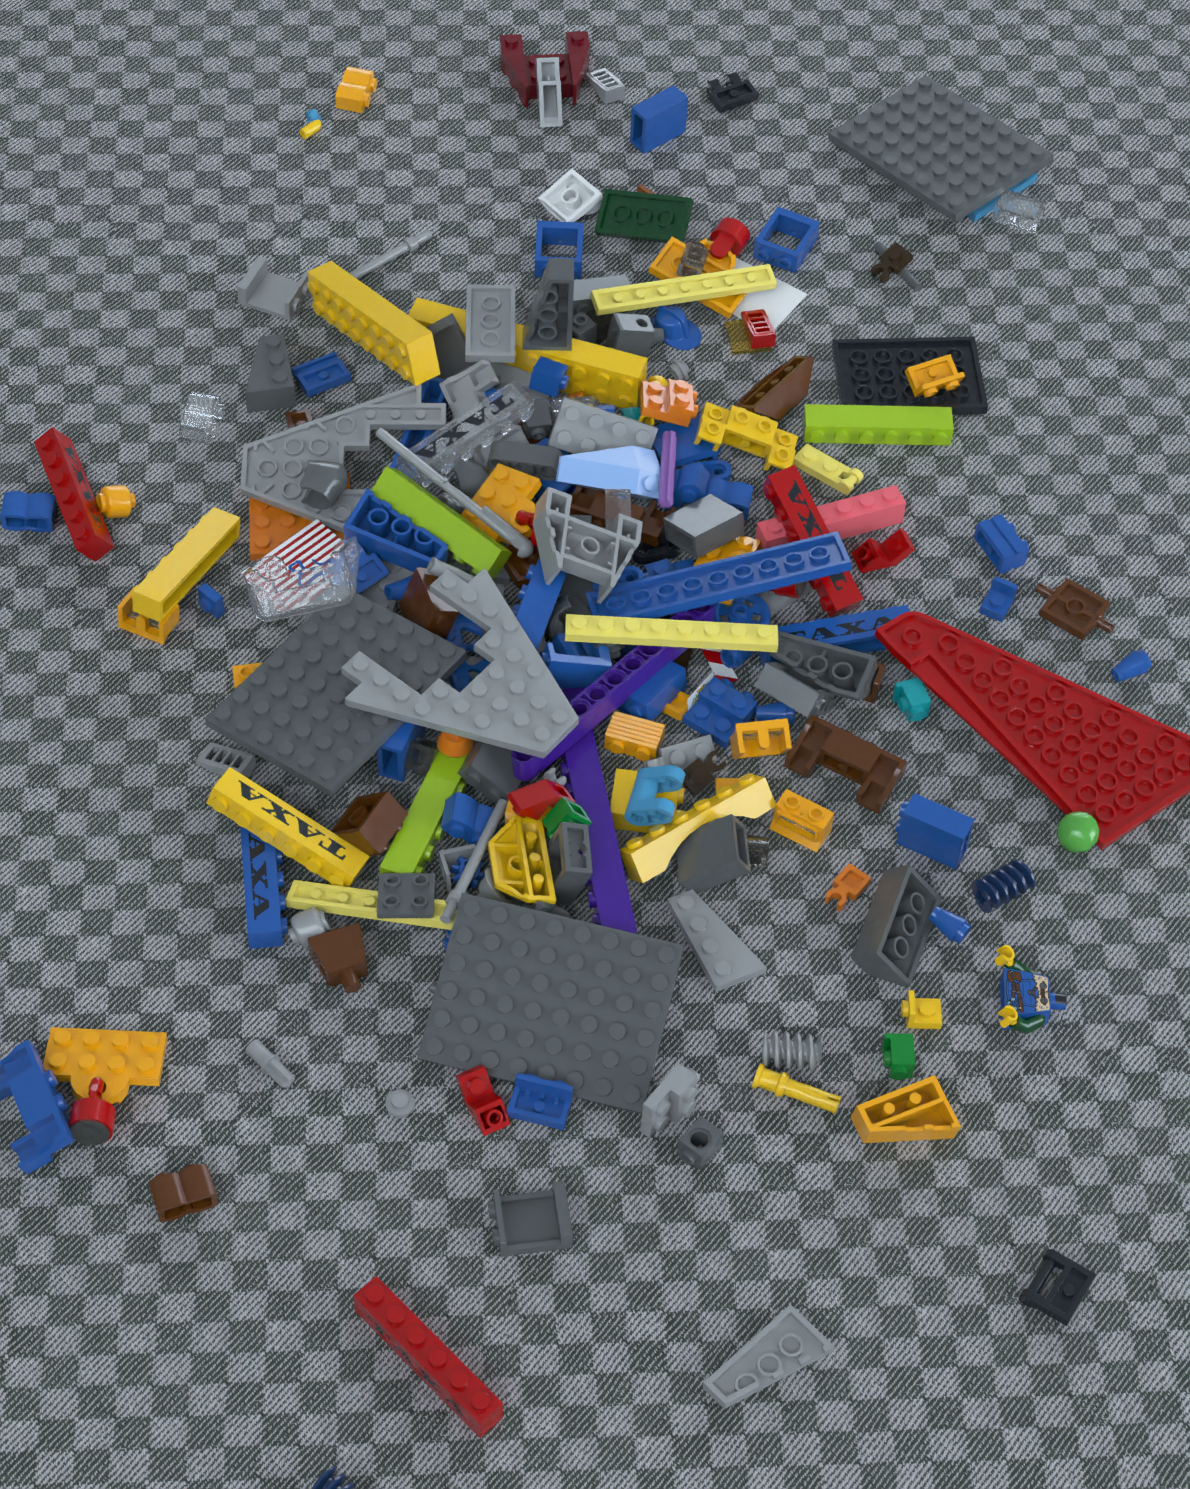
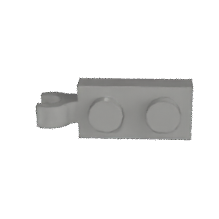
(683, 753)

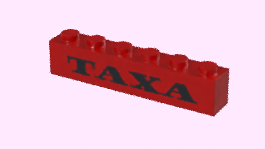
(74, 494)
(802, 521)
(428, 1357)

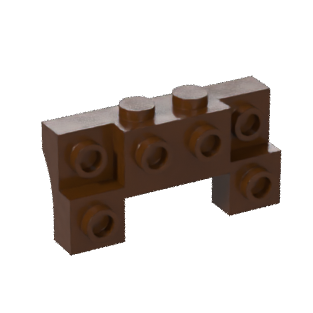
(592, 502)
(849, 757)

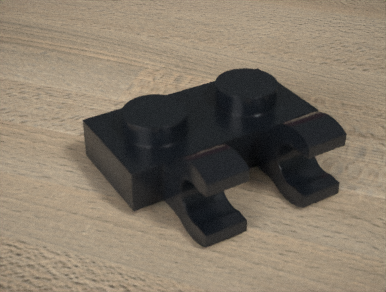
(733, 95)

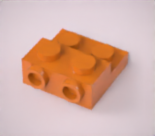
(669, 403)

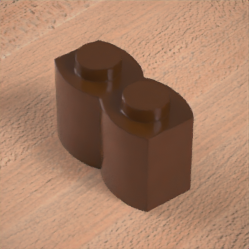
(183, 1192)

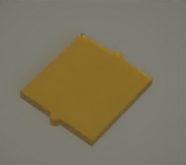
(738, 338)

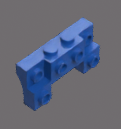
(38, 1104)

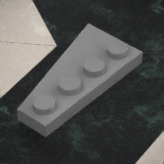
(714, 944)
(771, 1355)

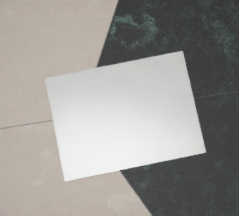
(776, 302)

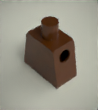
(340, 956)

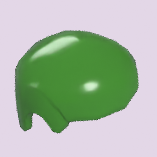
(1077, 832)

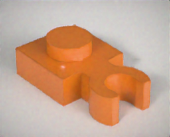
(848, 884)

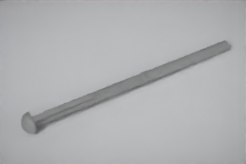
(486, 515)

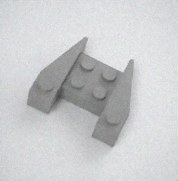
(580, 546)

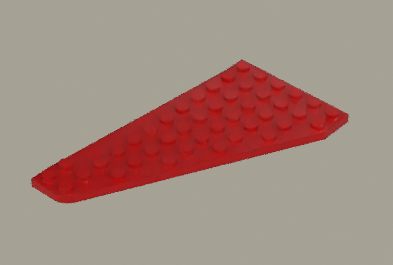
(1056, 733)

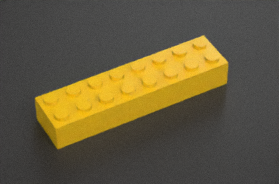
(373, 323)

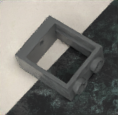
(794, 690)
(568, 867)

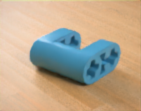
(643, 805)

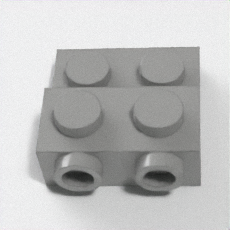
(670, 1100)

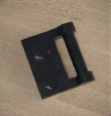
(1066, 1292)

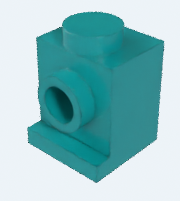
(912, 699)

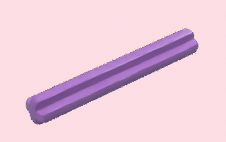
(667, 469)

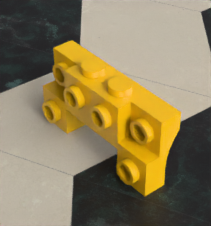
(748, 433)

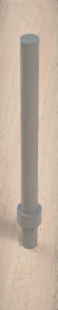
(409, 244)
(454, 896)

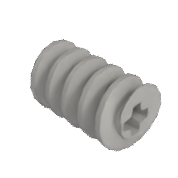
(792, 1050)

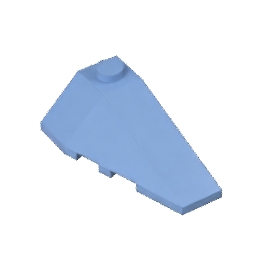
(613, 469)

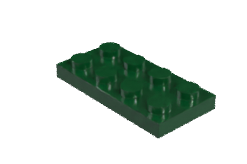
(643, 216)

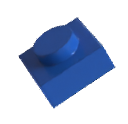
(210, 601)

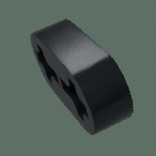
(654, 553)

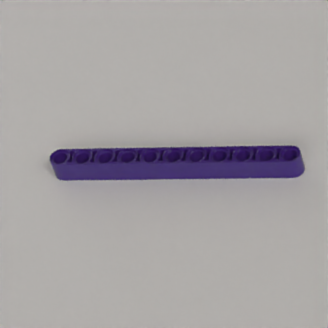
(609, 693)

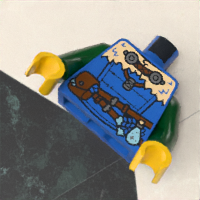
(1024, 995)

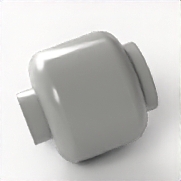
(308, 924)

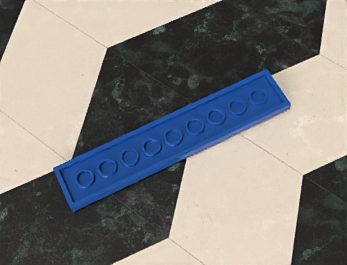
(725, 579)

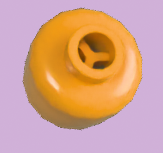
(115, 501)

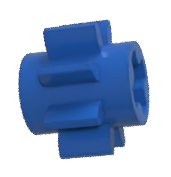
(458, 869)

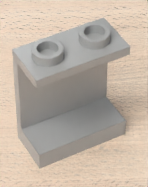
(272, 292)

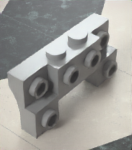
(468, 390)

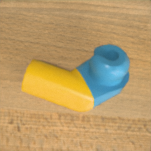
(313, 125)

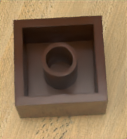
(371, 822)

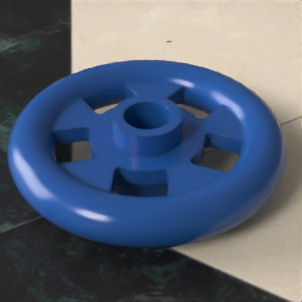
(759, 608)

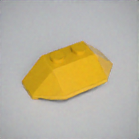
(522, 861)

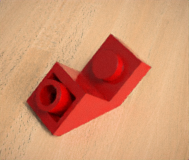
(875, 556)
(536, 798)
(481, 1100)

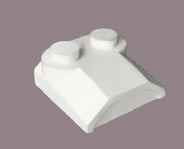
(571, 198)

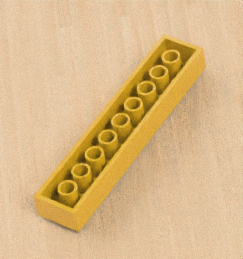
(591, 368)

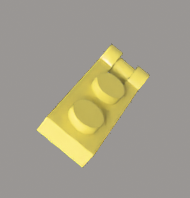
(827, 469)

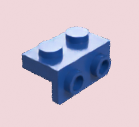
(540, 1101)

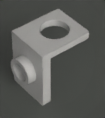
(448, 858)

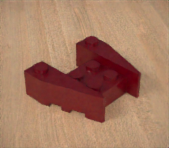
(522, 69)

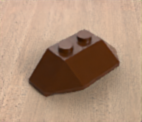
(780, 389)

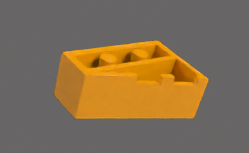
(907, 1115)

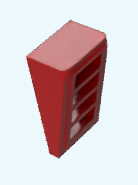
(759, 333)

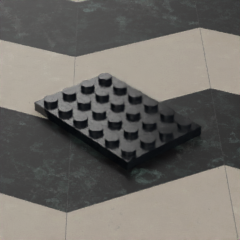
(875, 372)

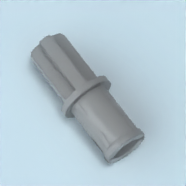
(270, 1063)

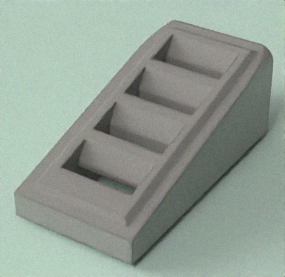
(606, 85)
(245, 760)

